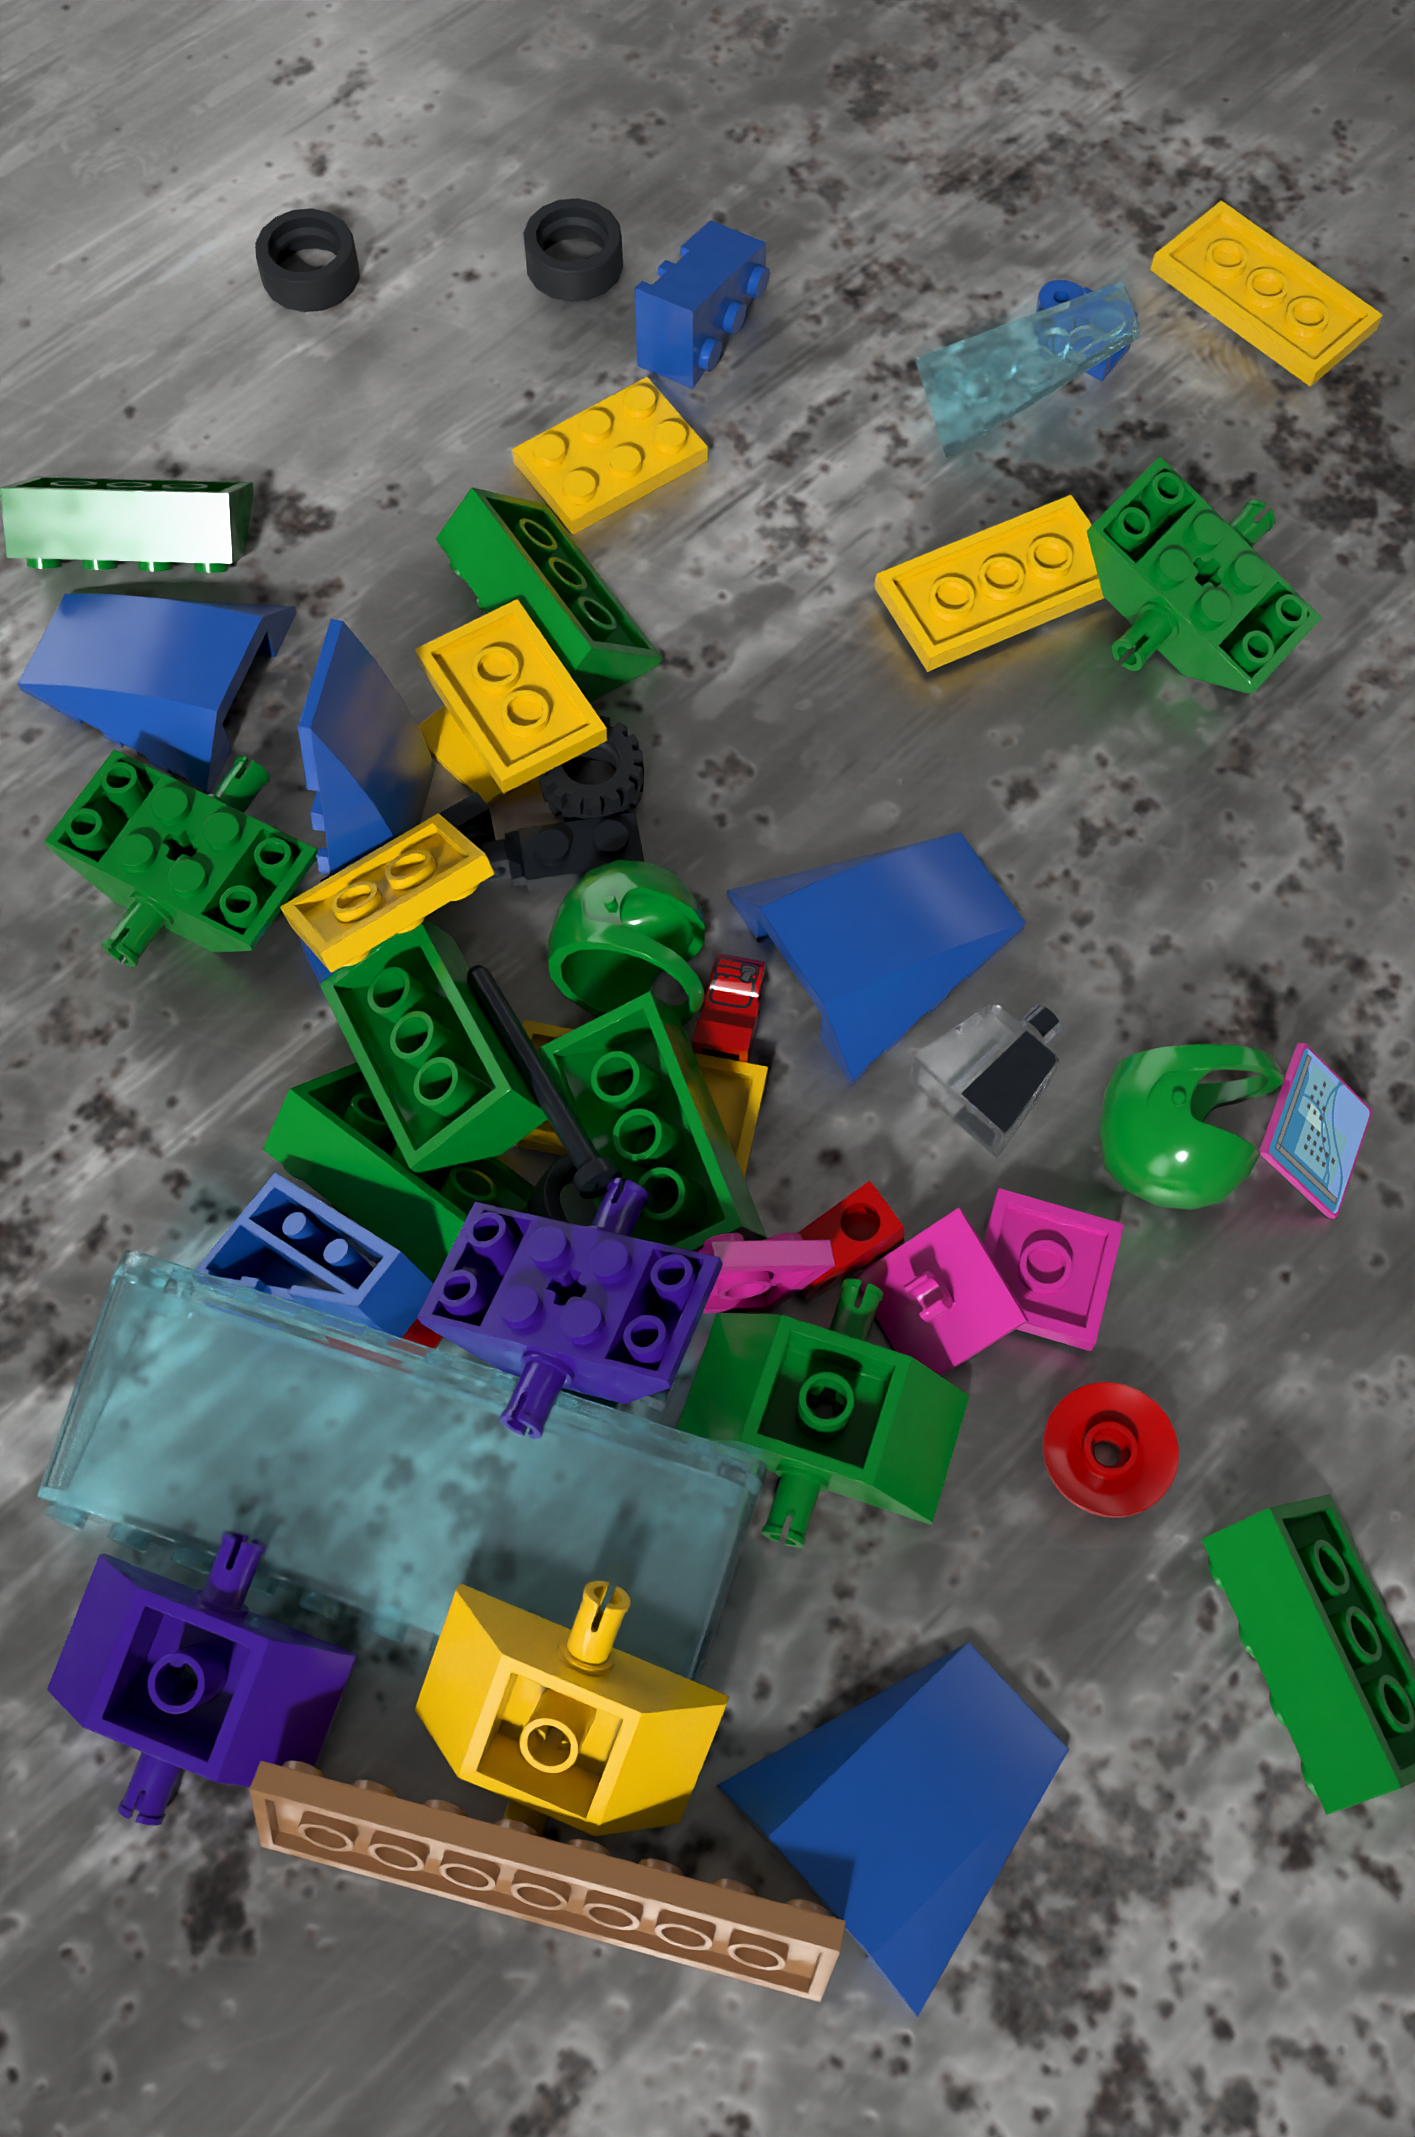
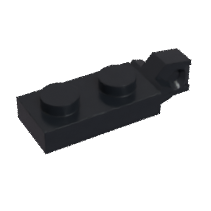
(563, 851)

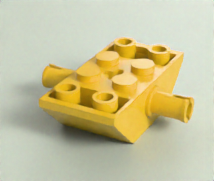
(565, 1715)

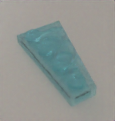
(1011, 367)

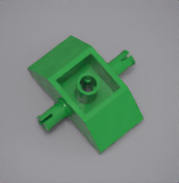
(1195, 584)
(180, 856)
(890, 1411)

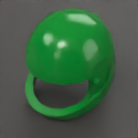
(621, 933)
(1155, 1125)

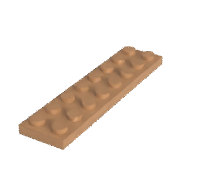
(546, 1881)

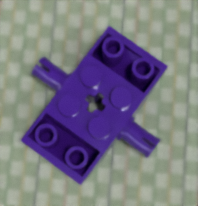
(570, 1303)
(259, 1686)

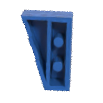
(698, 302)
(318, 1259)

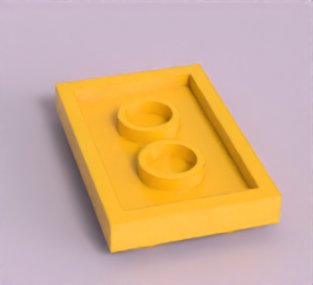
(610, 455)
(511, 695)
(387, 892)

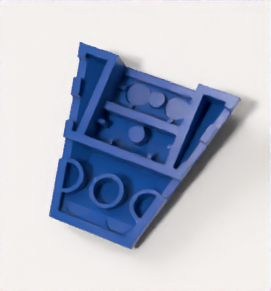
(154, 672)
(359, 753)
(882, 937)
(907, 1810)

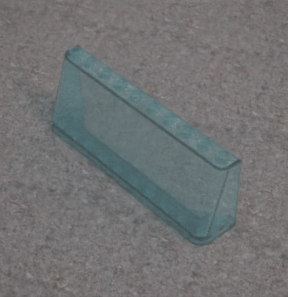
(387, 1471)

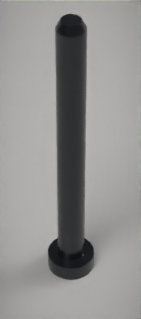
(593, 1171)

